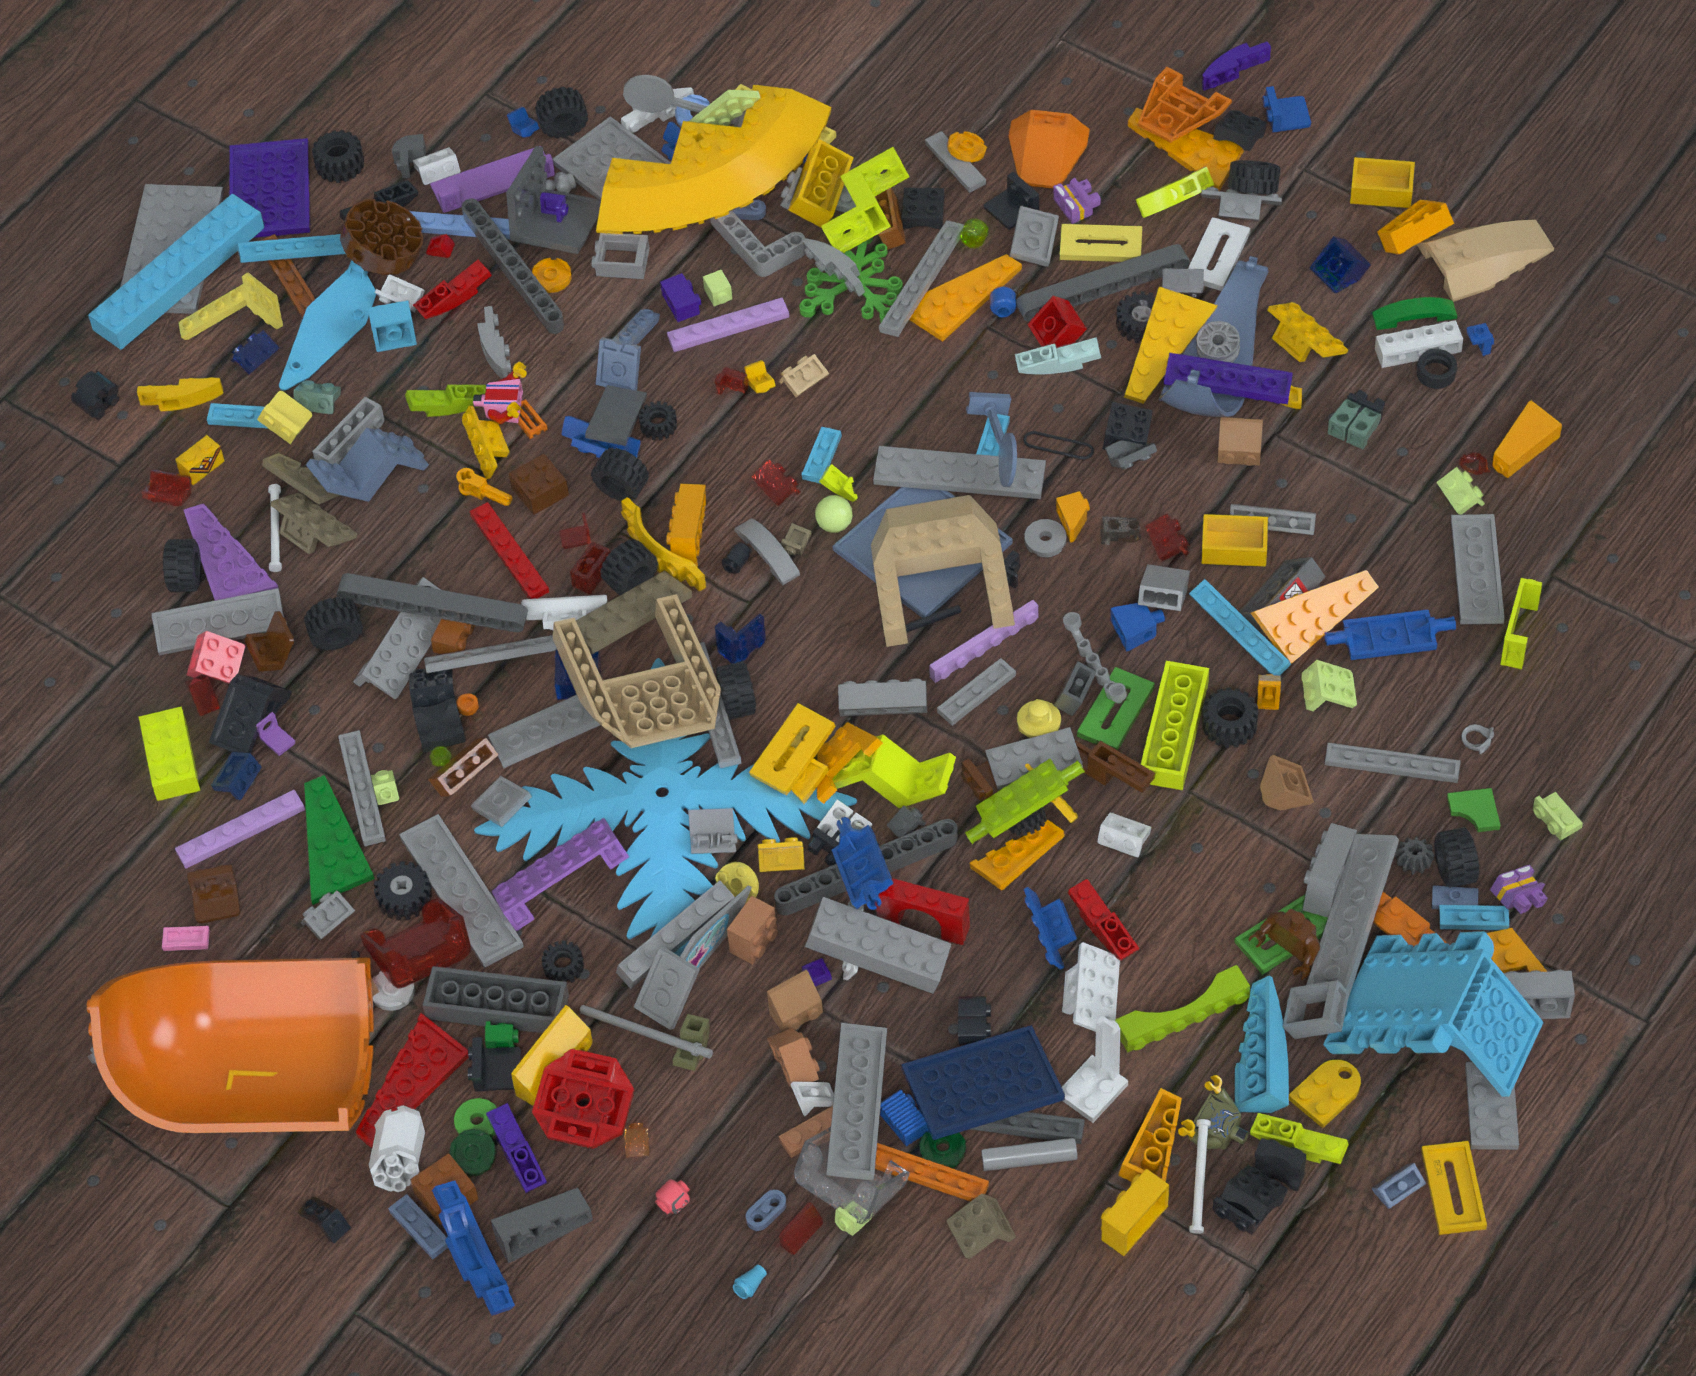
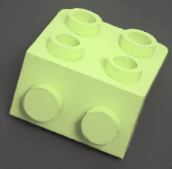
(1329, 683)

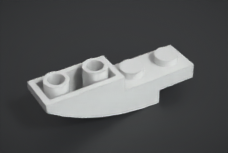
(638, 119)

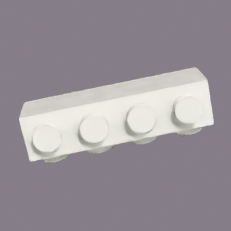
(1410, 344)

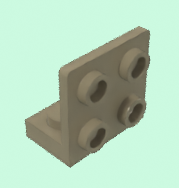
(979, 1225)

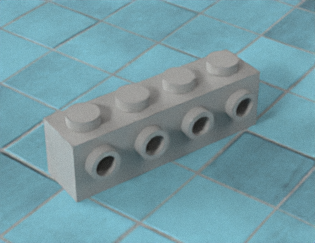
(342, 438)
(882, 698)

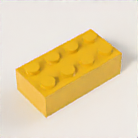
(820, 183)

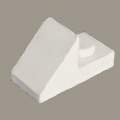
(812, 1095)

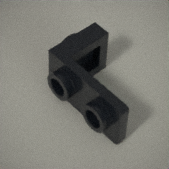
(326, 1217)

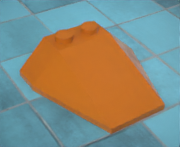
(1176, 110)

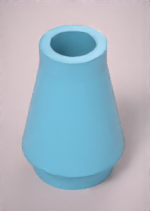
(748, 1283)

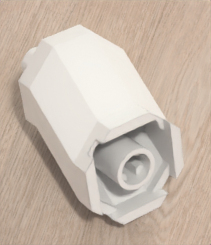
(396, 1148)

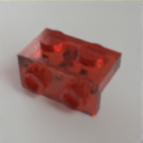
(167, 488)

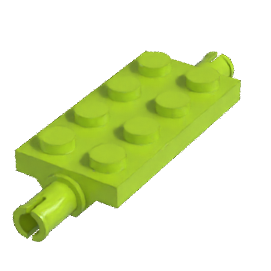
(1022, 798)

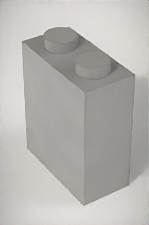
(1163, 587)

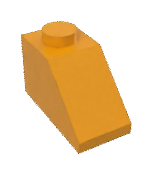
(1072, 513)
(1268, 691)

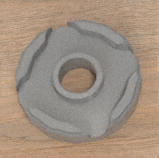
(1042, 528)

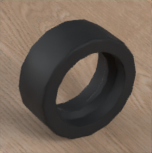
(1432, 380)

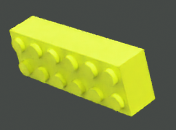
(1175, 723)

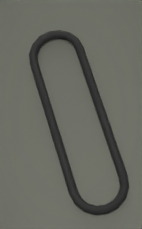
(1055, 451)

